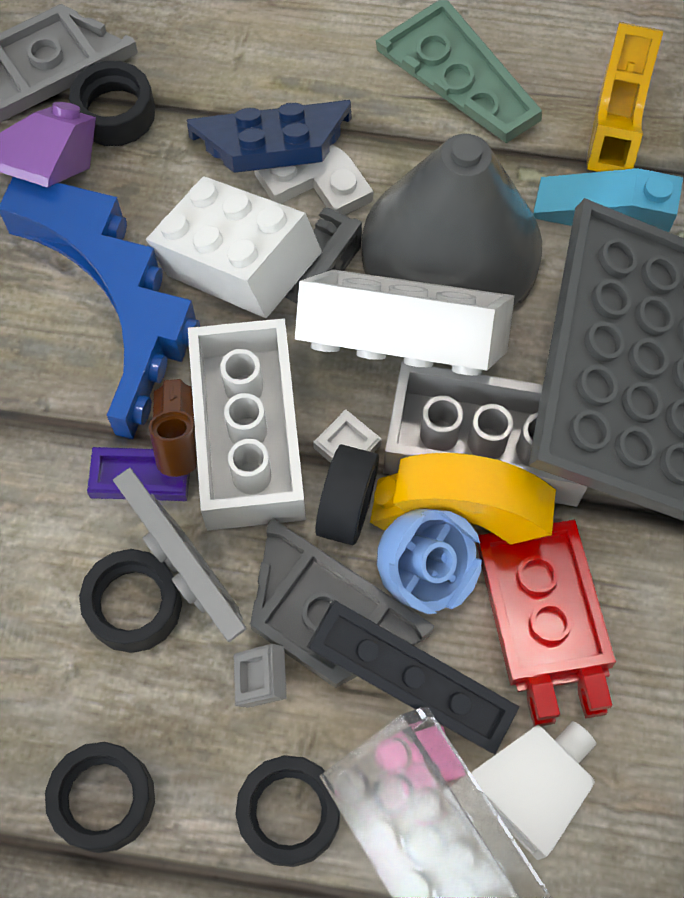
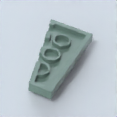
(460, 68)

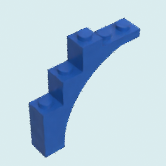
(91, 234)

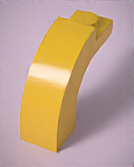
(622, 98)
(475, 487)

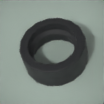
(109, 77)
(346, 494)
(110, 569)
(67, 772)
(246, 811)

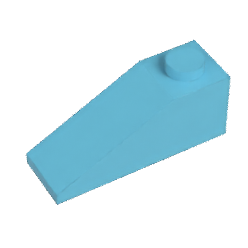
(634, 192)

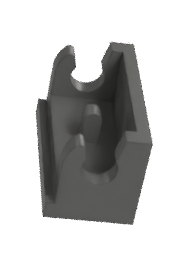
(337, 242)

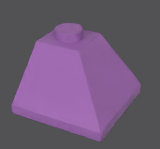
(48, 145)

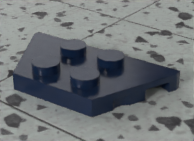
(272, 137)

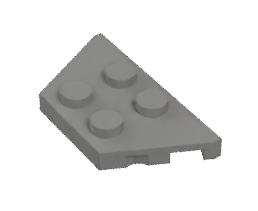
(49, 53)
(171, 545)

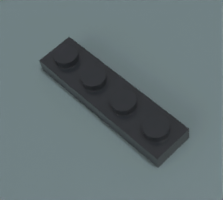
(413, 676)

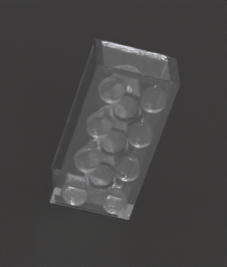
(427, 817)

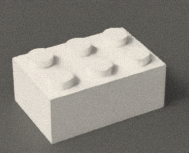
(235, 245)

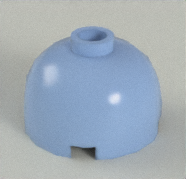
(429, 559)

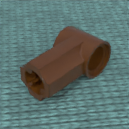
(173, 429)

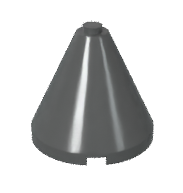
(455, 224)

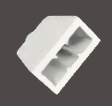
(538, 785)

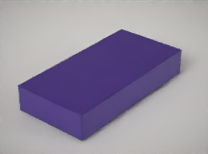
(111, 462)

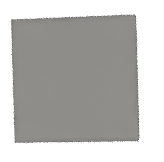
(260, 676)

